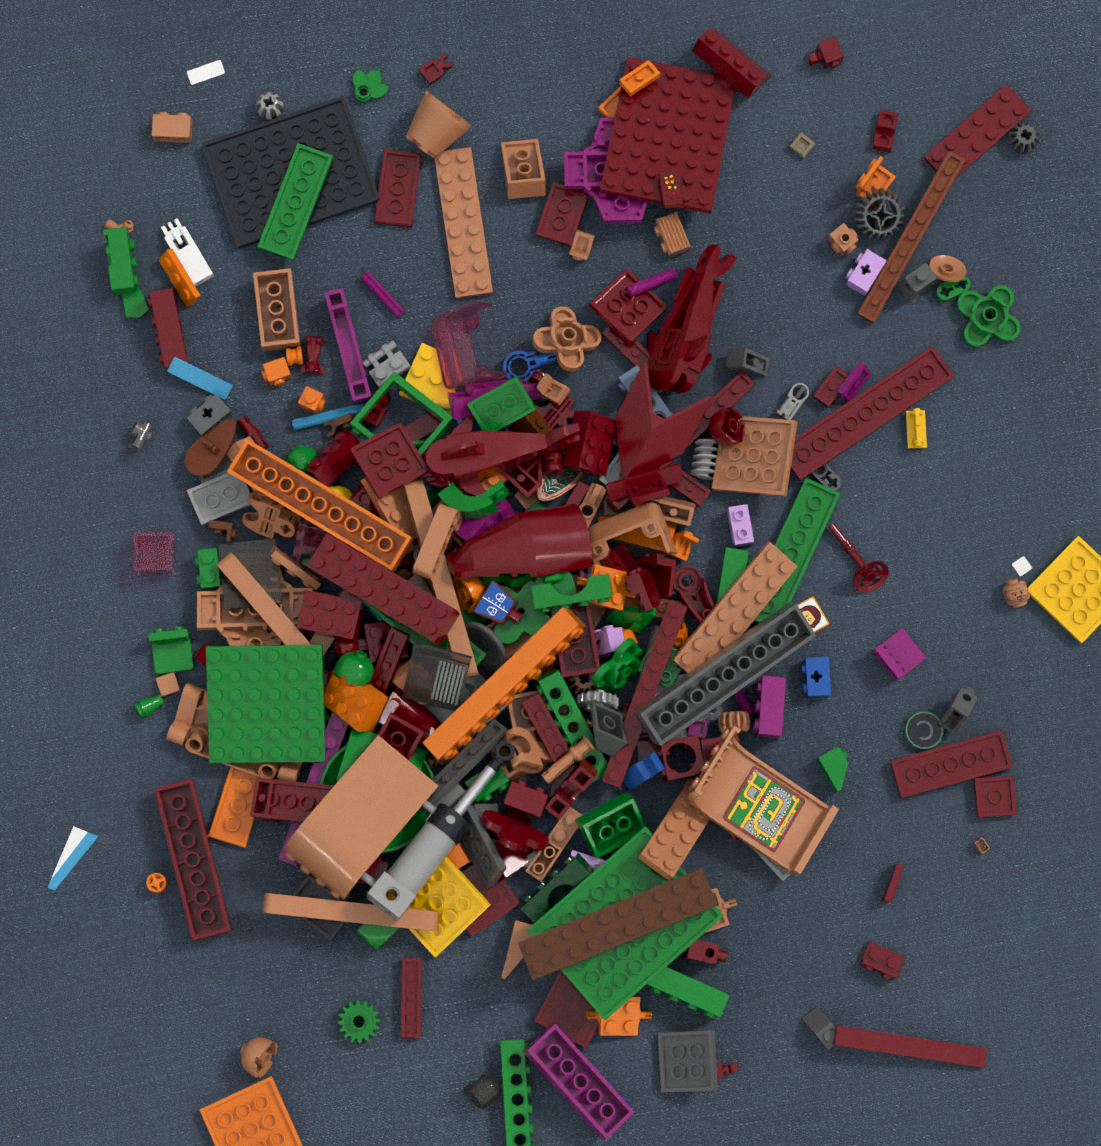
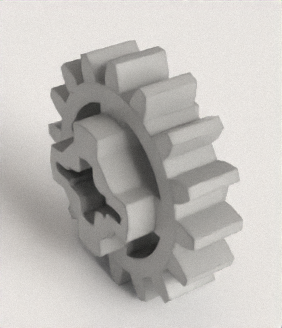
(598, 696)

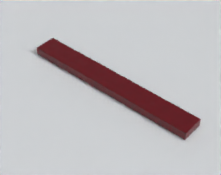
(909, 1046)

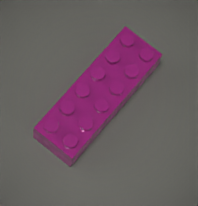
(578, 1081)

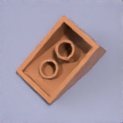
(523, 169)

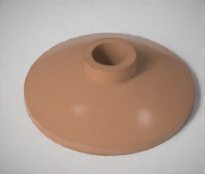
(947, 268)

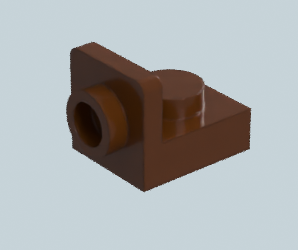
(220, 527)

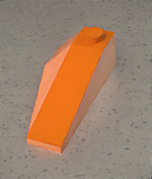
(637, 538)

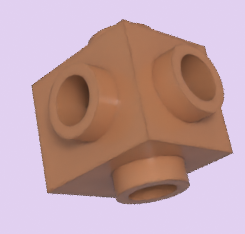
(843, 240)

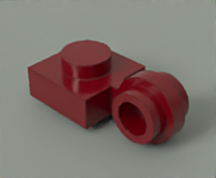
(378, 413)

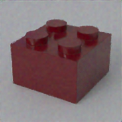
(526, 799)

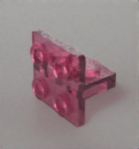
(307, 540)

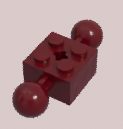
(370, 642)

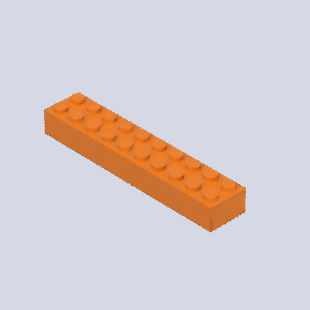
(320, 505)
(504, 684)

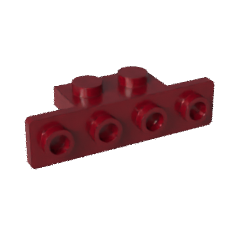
(646, 485)

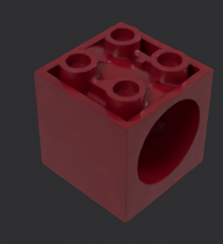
(691, 745)

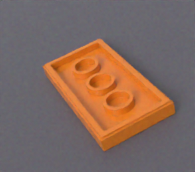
(232, 818)

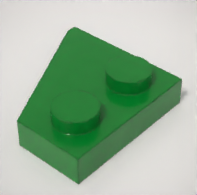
(631, 618)

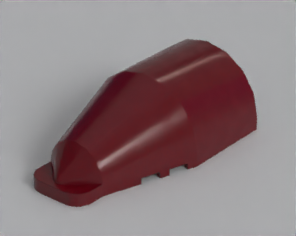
(527, 543)

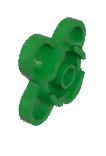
(995, 304)
(531, 620)
(624, 662)

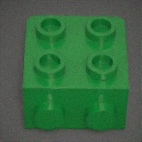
(171, 650)

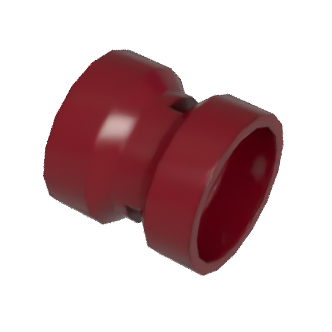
(553, 463)

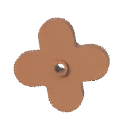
(566, 339)

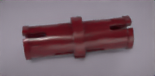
(253, 432)

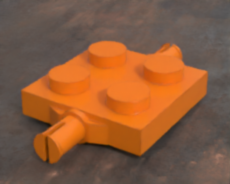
(618, 586)
(623, 1021)

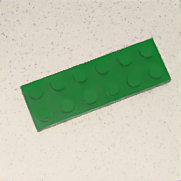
(295, 202)

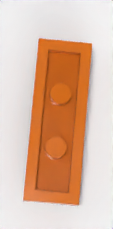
(179, 277)

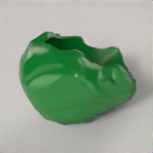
(300, 457)

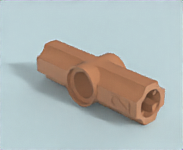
(592, 501)

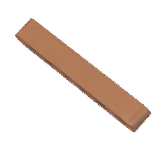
(261, 601)

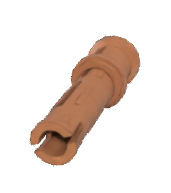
(575, 754)

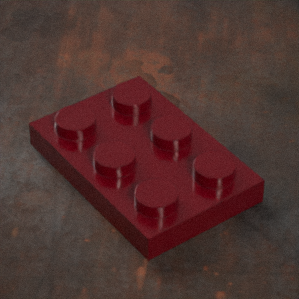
(562, 214)

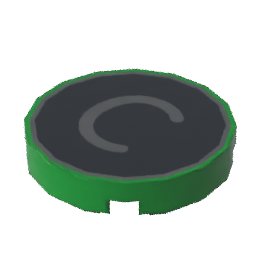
(923, 730)

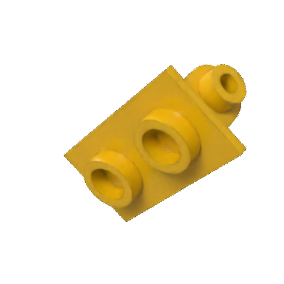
(916, 428)

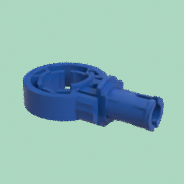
(540, 360)

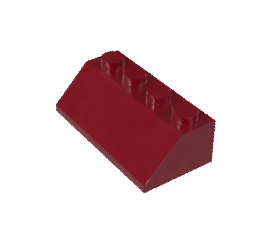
(730, 62)

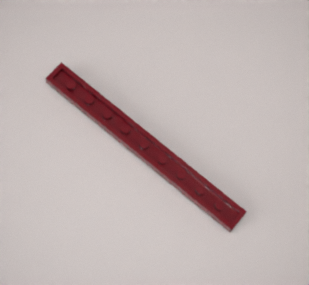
(723, 399)
(646, 690)

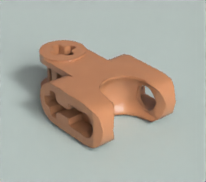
(531, 753)

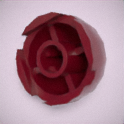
(726, 427)

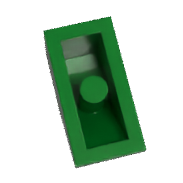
(834, 766)

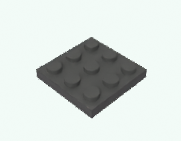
(687, 1061)

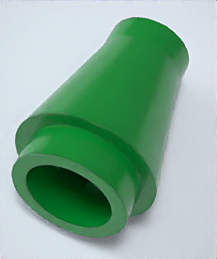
(148, 705)

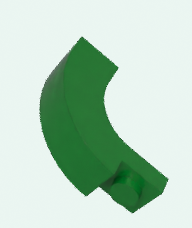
(474, 506)

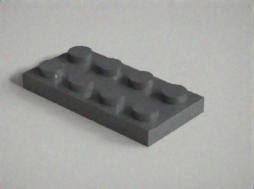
(482, 850)

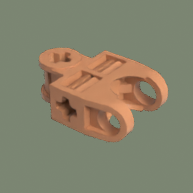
(270, 516)

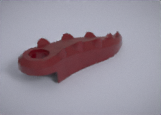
(694, 596)

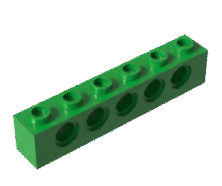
(554, 680)
(508, 1048)

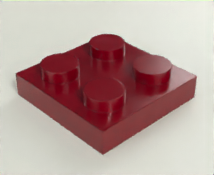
(995, 796)

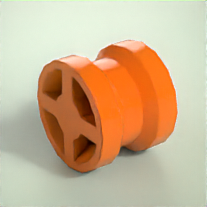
(294, 355)
(153, 883)

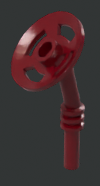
(865, 569)

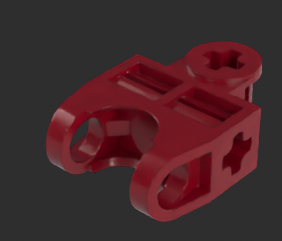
(556, 414)

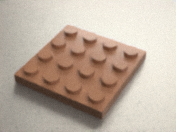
(758, 462)

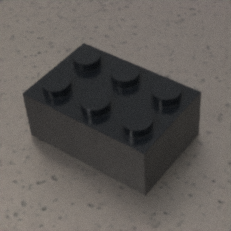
(311, 889)

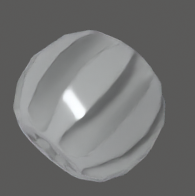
(269, 105)

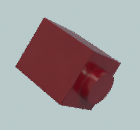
(827, 52)

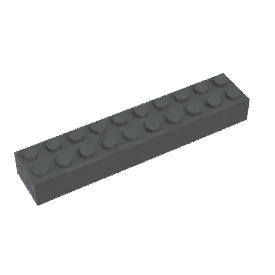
(725, 673)

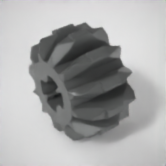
(1022, 143)

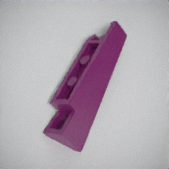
(459, 400)

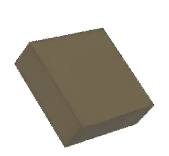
(802, 145)

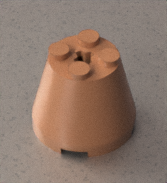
(435, 126)

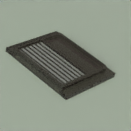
(436, 676)

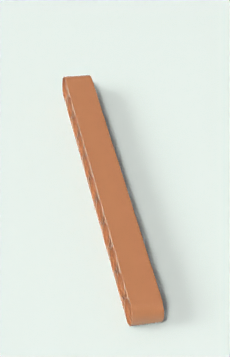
(441, 583)

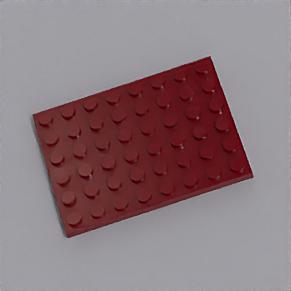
(665, 127)

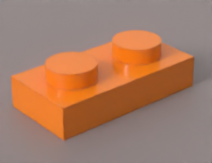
(639, 78)

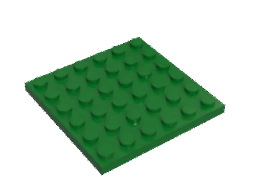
(266, 703)

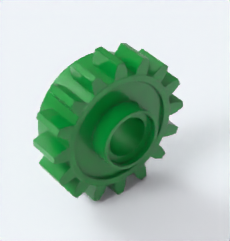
(348, 1021)

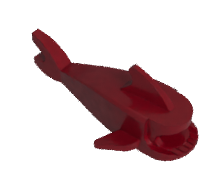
(684, 338)
(477, 455)

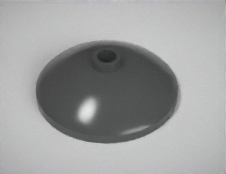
(489, 643)

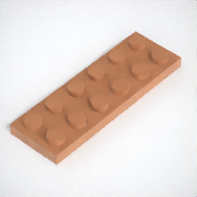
(674, 835)

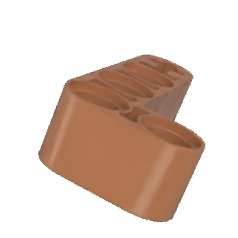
(437, 538)

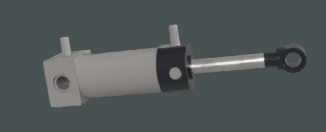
(430, 845)

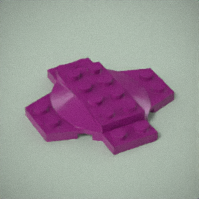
(585, 172)

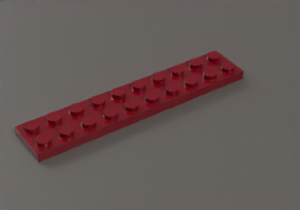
(868, 412)

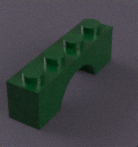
(572, 873)

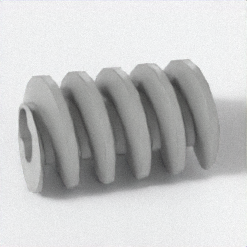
(703, 459)

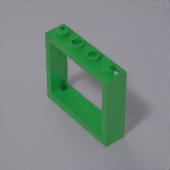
(396, 380)

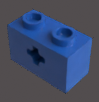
(822, 687)

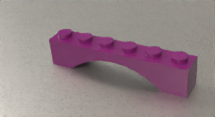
(348, 346)

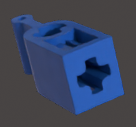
(642, 771)

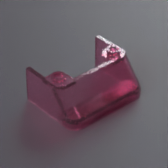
(455, 346)

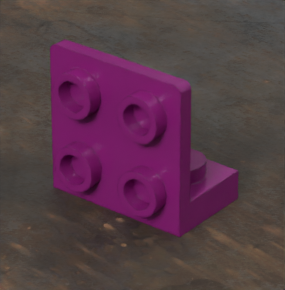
(899, 654)

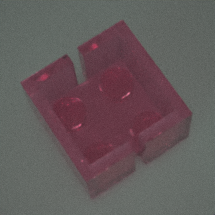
(155, 552)

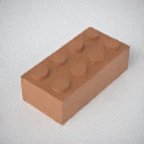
(276, 309)

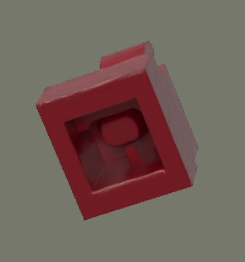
(725, 1069)

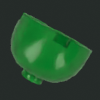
(355, 667)

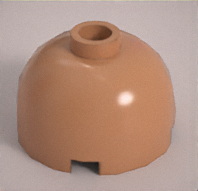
(257, 1056)

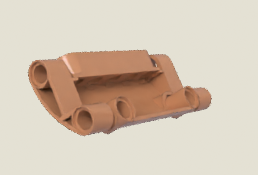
(192, 725)

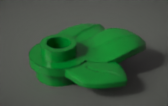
(370, 84)

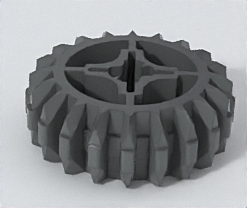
(894, 215)

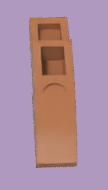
(557, 841)

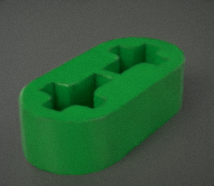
(955, 292)

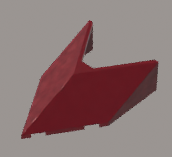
(646, 438)

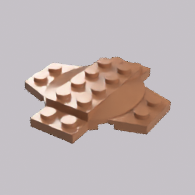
(245, 624)

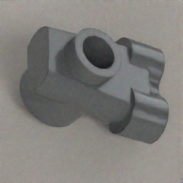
(141, 433)

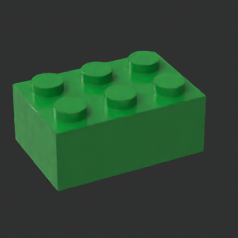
(610, 825)

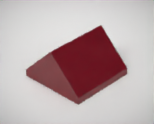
(401, 735)

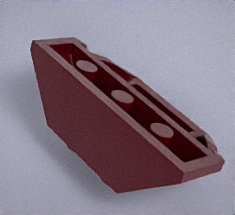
(525, 477)

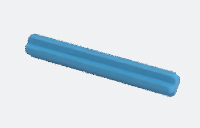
(323, 417)

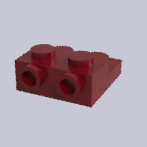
(642, 582)

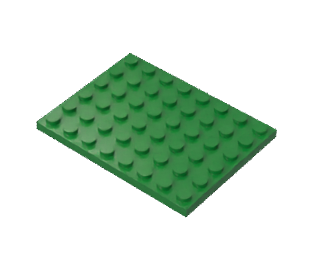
(620, 972)

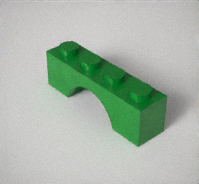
(597, 588)

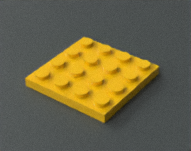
(1072, 589)
(454, 899)

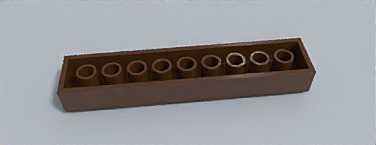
(617, 924)

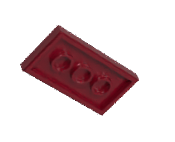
(398, 188)

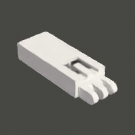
(189, 255)

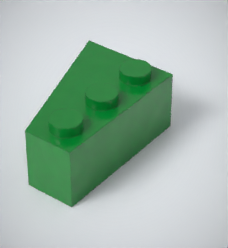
(121, 261)

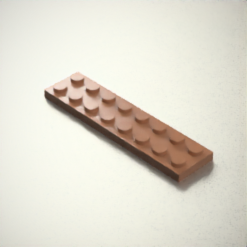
(463, 223)
(737, 607)

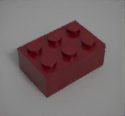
(595, 444)
(330, 616)

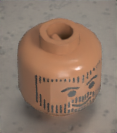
(1016, 593)

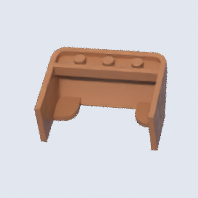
(646, 516)

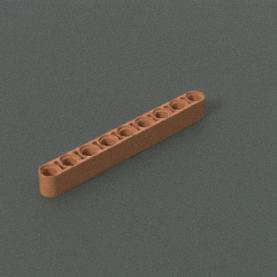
(347, 912)

